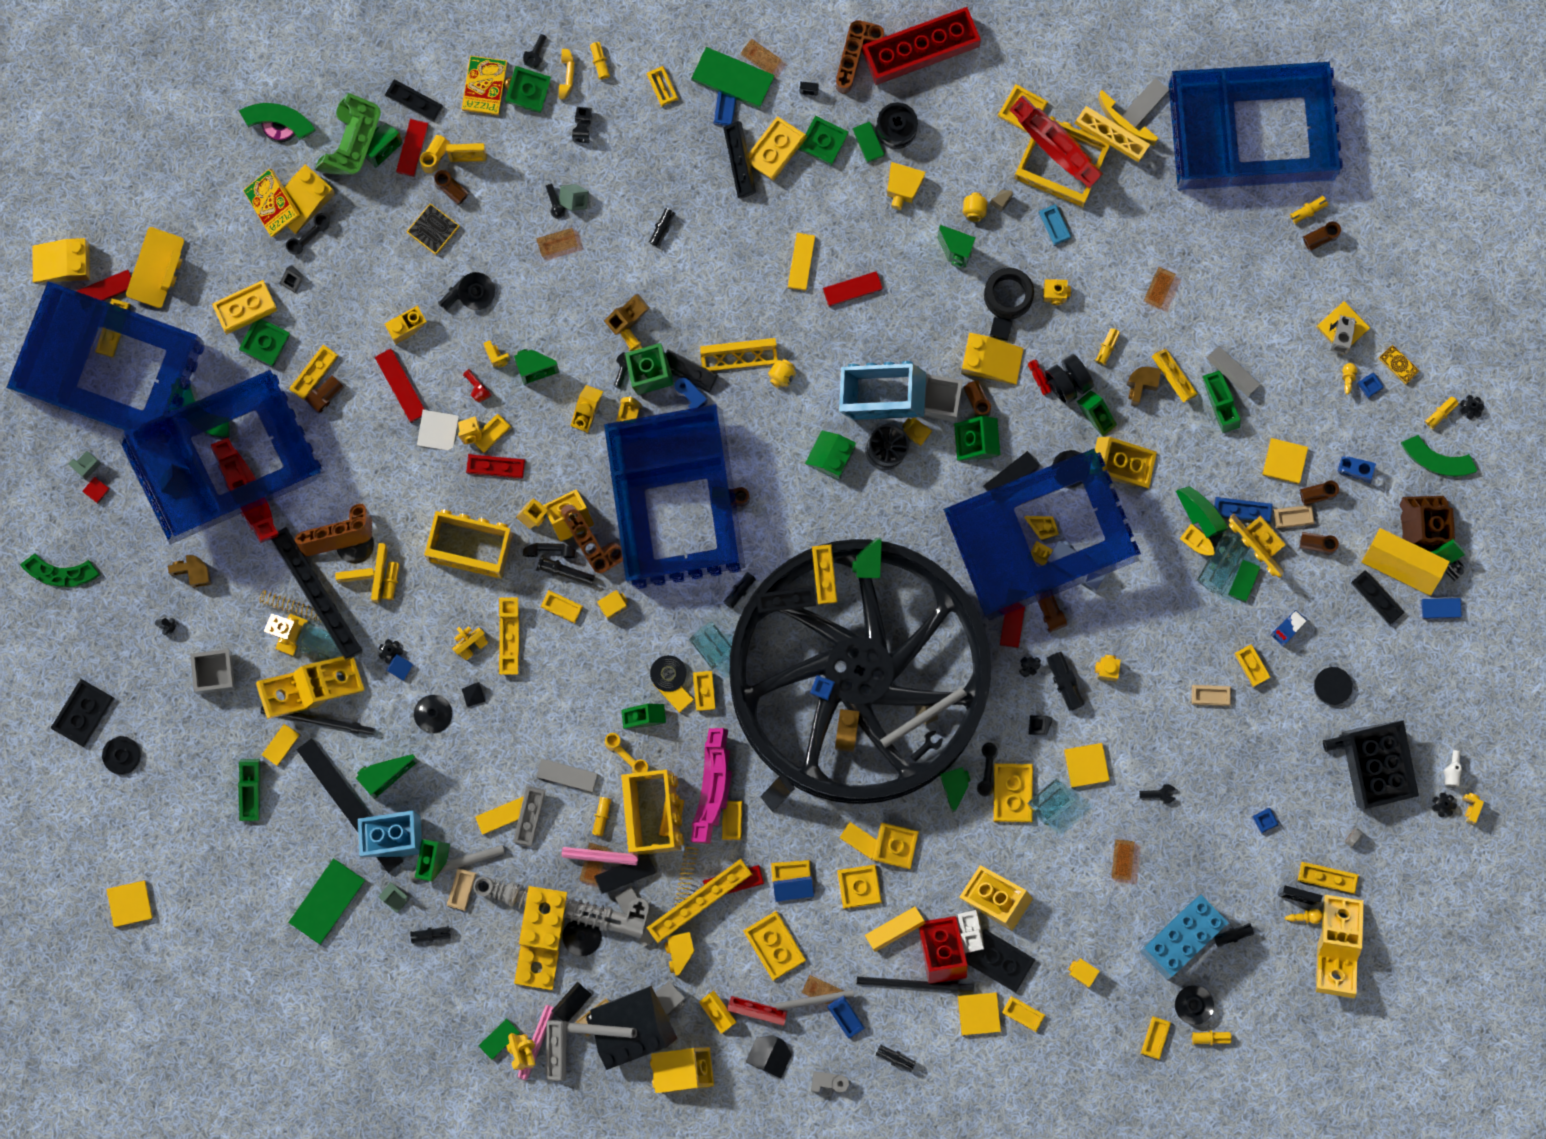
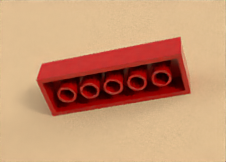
(921, 45)

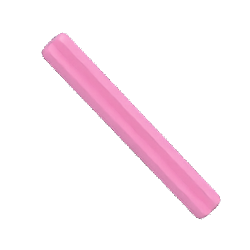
(600, 856)
(538, 1038)

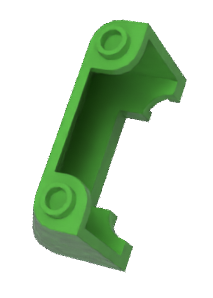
(361, 123)

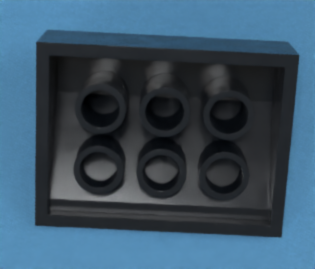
(1380, 764)
(637, 1011)

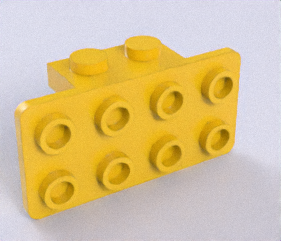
(155, 267)
(1262, 539)

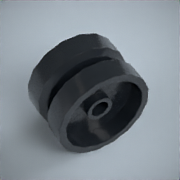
(900, 115)

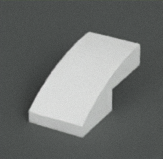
(971, 931)

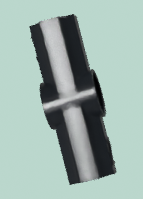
(1065, 680)

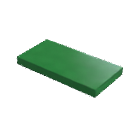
(732, 77)
(326, 901)

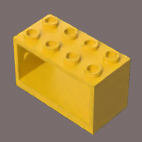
(466, 563)
(632, 812)

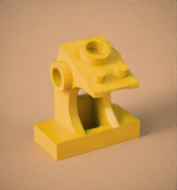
(286, 630)

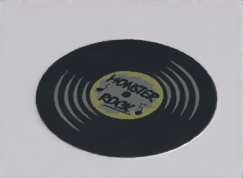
(668, 673)

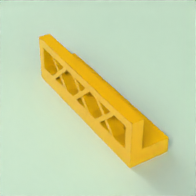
(1112, 134)
(736, 348)

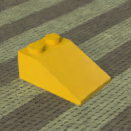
(308, 194)
(61, 261)
(991, 359)
(1126, 461)
(996, 897)

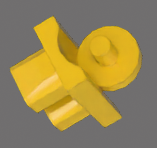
(476, 637)
(521, 1050)

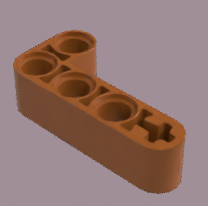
(853, 56)
(337, 535)
(587, 538)

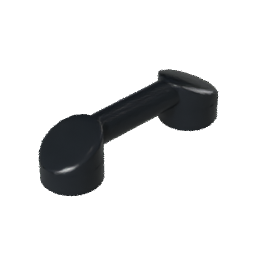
(321, 223)
(532, 550)
(989, 751)

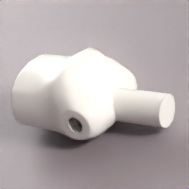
(1453, 771)

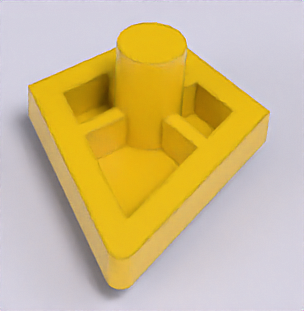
(1042, 526)

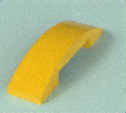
(1107, 105)
(508, 636)

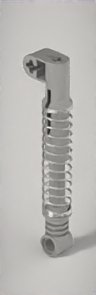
(574, 909)

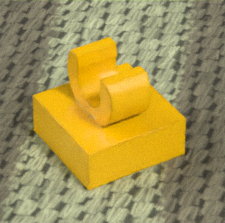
(1041, 553)

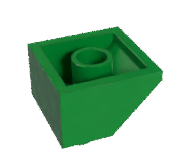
(383, 144)
(956, 246)
(534, 365)
(649, 369)
(977, 438)
(831, 454)

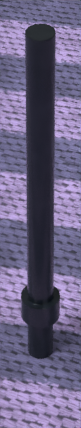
(353, 727)
(953, 987)

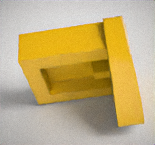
(628, 409)

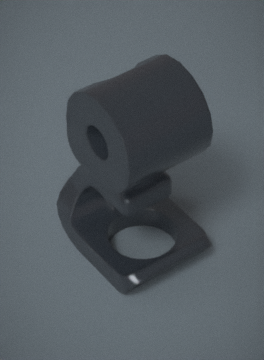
(582, 118)

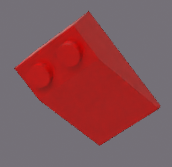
(943, 950)

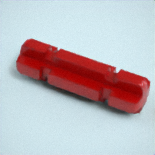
(1039, 377)

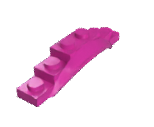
(714, 786)

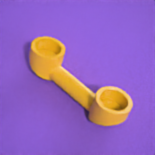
(565, 89)
(612, 743)

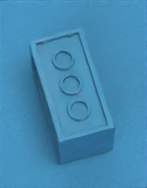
(882, 410)
(1184, 937)

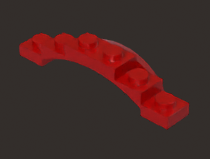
(1056, 142)
(237, 474)

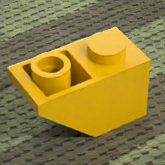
(405, 324)
(586, 408)
(681, 951)

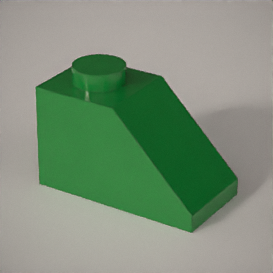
(1097, 412)
(868, 561)
(643, 715)
(955, 785)
(431, 859)

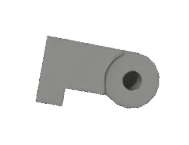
(1343, 335)
(827, 1080)

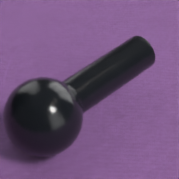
(557, 210)

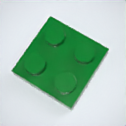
(527, 89)
(823, 140)
(264, 342)

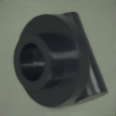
(1455, 570)
(167, 625)

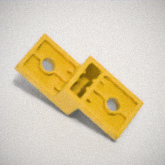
(309, 686)
(540, 937)
(1339, 946)

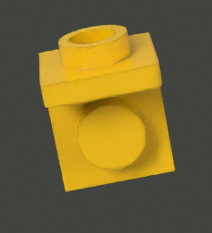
(493, 352)
(469, 430)
(916, 430)
(1472, 812)

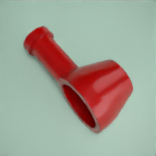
(479, 391)

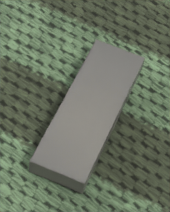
(1145, 102)
(1233, 371)
(566, 775)
(529, 815)
(624, 900)
(556, 1050)

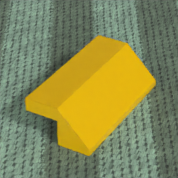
(1405, 561)

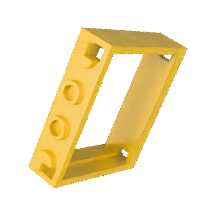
(1052, 187)

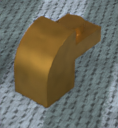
(628, 315)
(1140, 379)
(195, 568)
(846, 730)

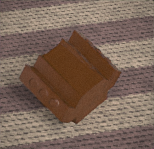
(1427, 521)

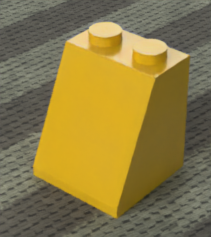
(682, 1070)

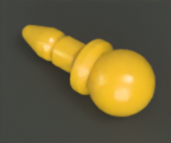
(1349, 375)
(1313, 916)

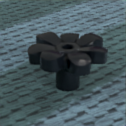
(1471, 407)
(389, 646)
(1029, 665)
(1441, 807)

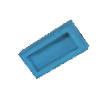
(1054, 224)

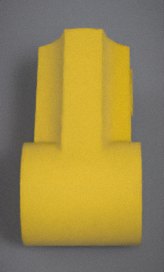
(434, 152)

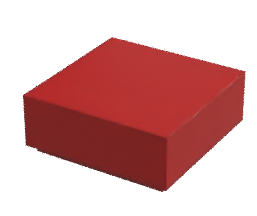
(96, 490)

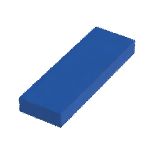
(1243, 509)

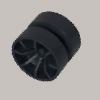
(1069, 379)
(887, 447)

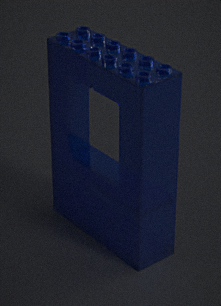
(1207, 125)
(61, 344)
(665, 453)
(175, 474)
(998, 551)

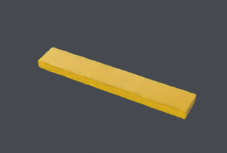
(699, 901)

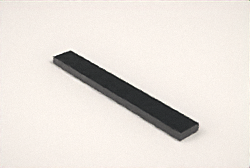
(316, 595)
(339, 792)

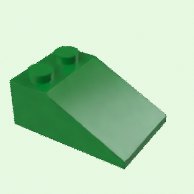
(382, 775)

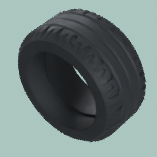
(1009, 312)

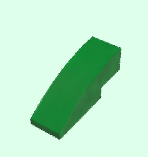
(1221, 401)
(1201, 511)
(249, 789)

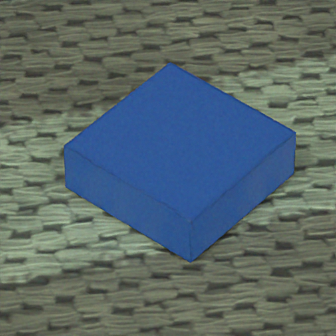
(1370, 385)
(399, 667)
(822, 687)
(1265, 820)

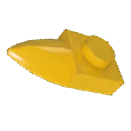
(1197, 540)

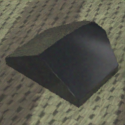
(769, 1055)

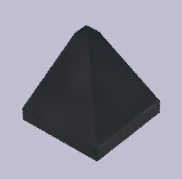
(291, 278)
(473, 694)
(1039, 725)

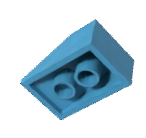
(390, 835)

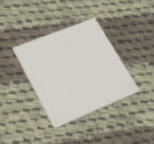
(437, 430)

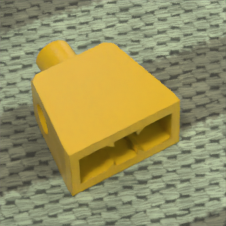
(903, 184)

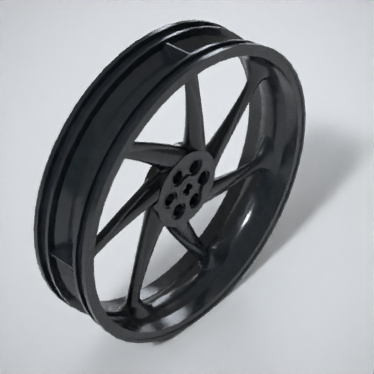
(911, 776)

